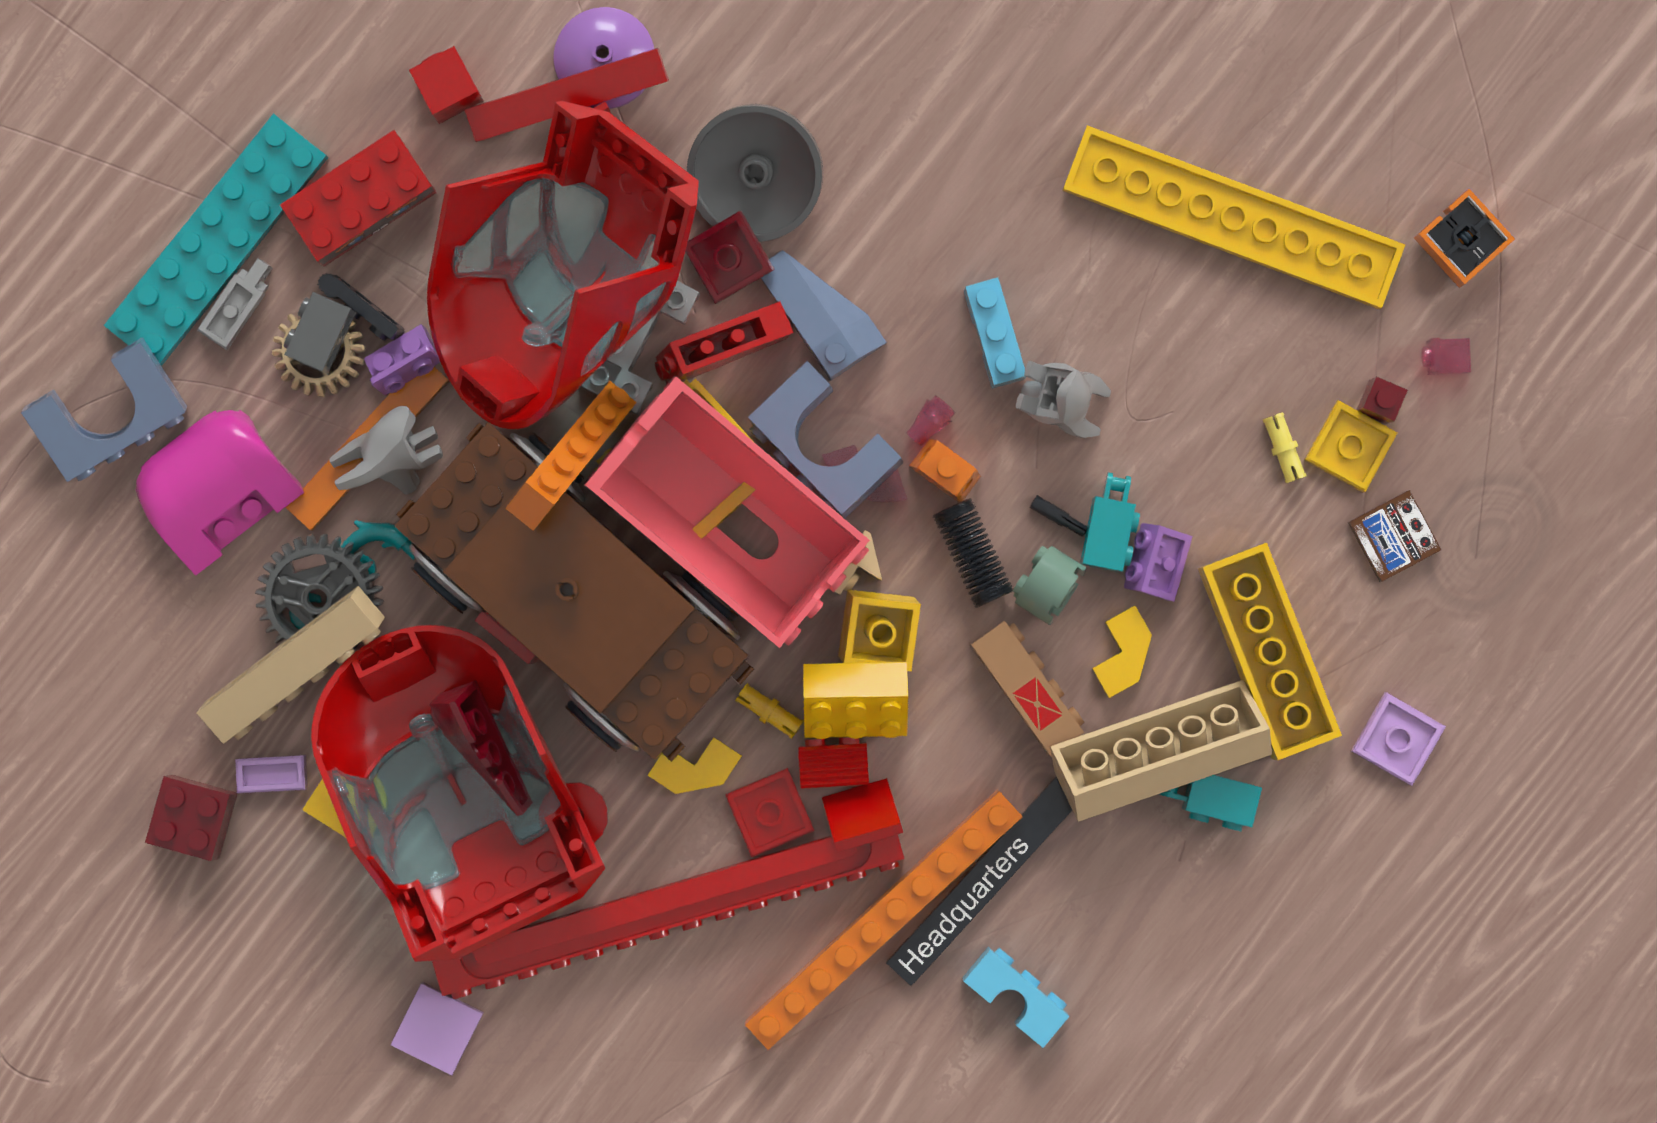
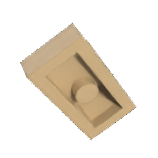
(868, 564)

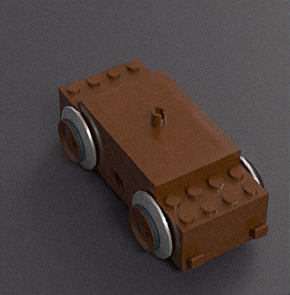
(575, 596)

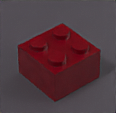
(191, 817)

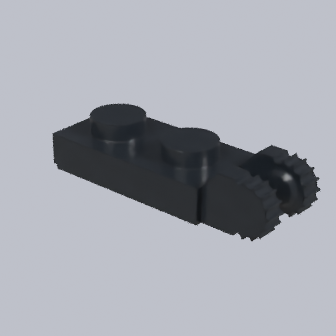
(382, 324)

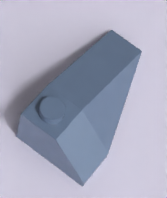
(825, 320)

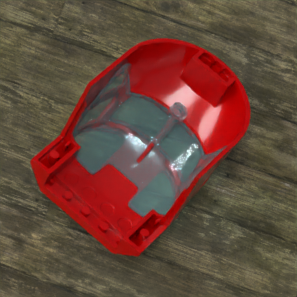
(555, 264)
(424, 817)

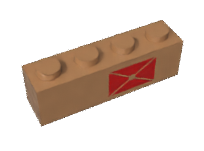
(1026, 687)

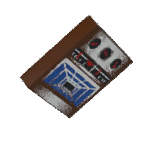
(1394, 536)

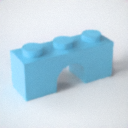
(995, 332)
(1041, 1013)

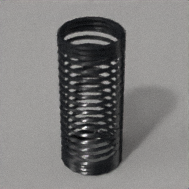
(968, 553)

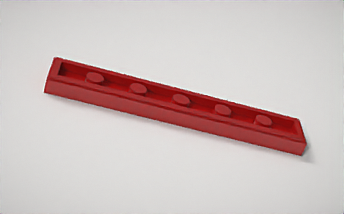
(580, 88)

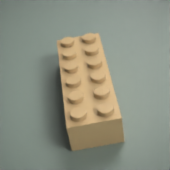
(1161, 750)

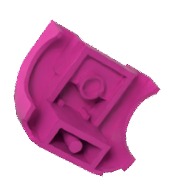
(212, 486)

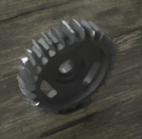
(292, 589)

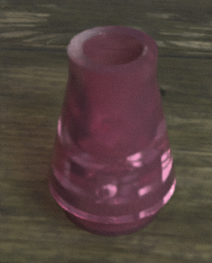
(930, 420)

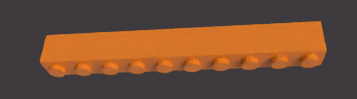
(882, 919)

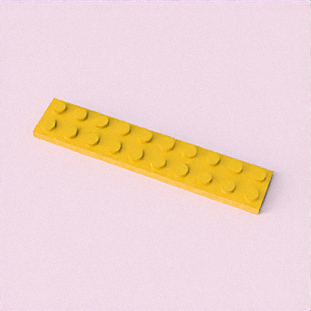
(1233, 217)

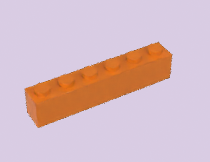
(570, 455)

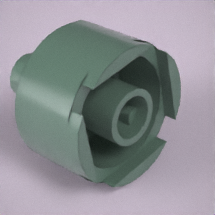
(1049, 584)

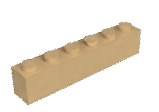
(291, 665)

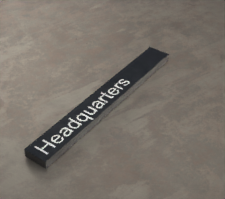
(981, 884)

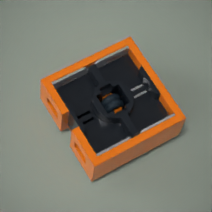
(1464, 238)

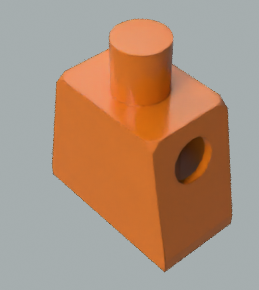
(945, 470)

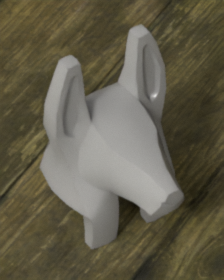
(1061, 397)
(388, 453)

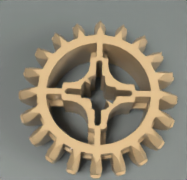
(327, 380)

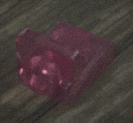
(1447, 356)

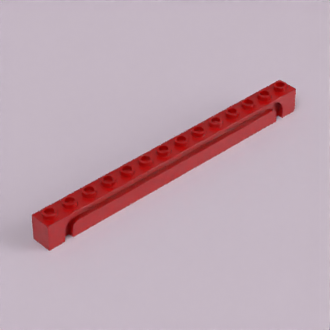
(663, 908)

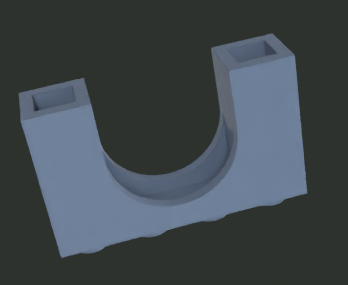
(780, 421)
(79, 450)

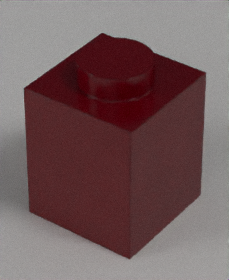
(1382, 400)

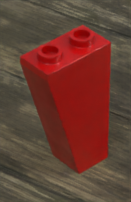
(723, 343)

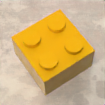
(879, 628)

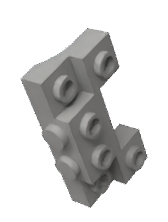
(620, 364)

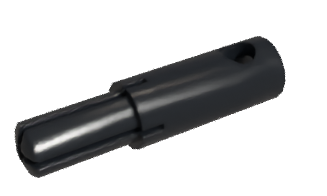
(1057, 515)

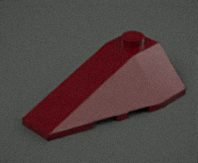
(474, 733)

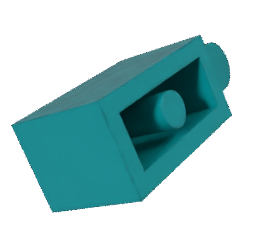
(1110, 528)
(1220, 799)

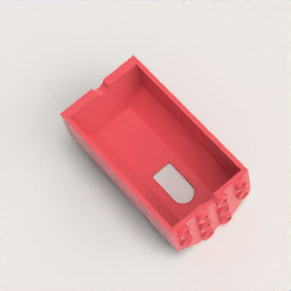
(688, 460)

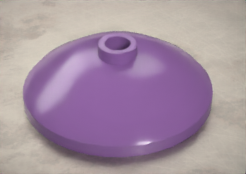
(599, 29)

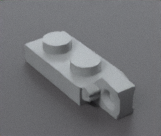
(236, 304)

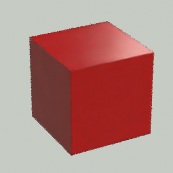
(446, 84)

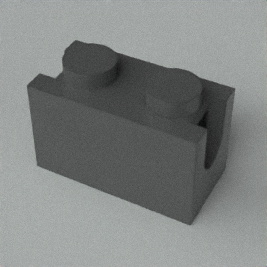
(318, 332)

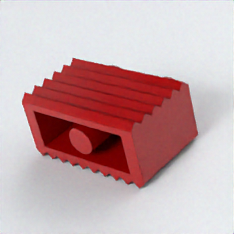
(833, 764)

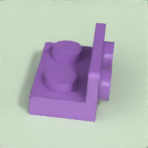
(402, 360)
(1157, 561)

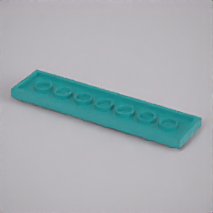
(217, 239)

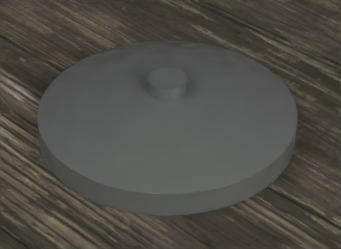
(759, 165)

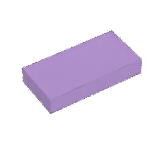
(271, 774)

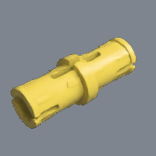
(1284, 447)

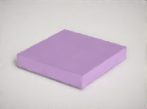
(1398, 738)
(437, 1028)

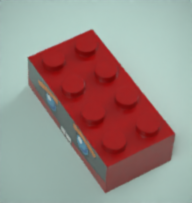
(358, 198)

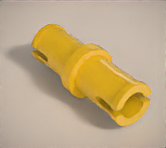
(769, 711)

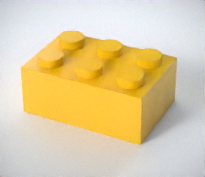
(855, 700)

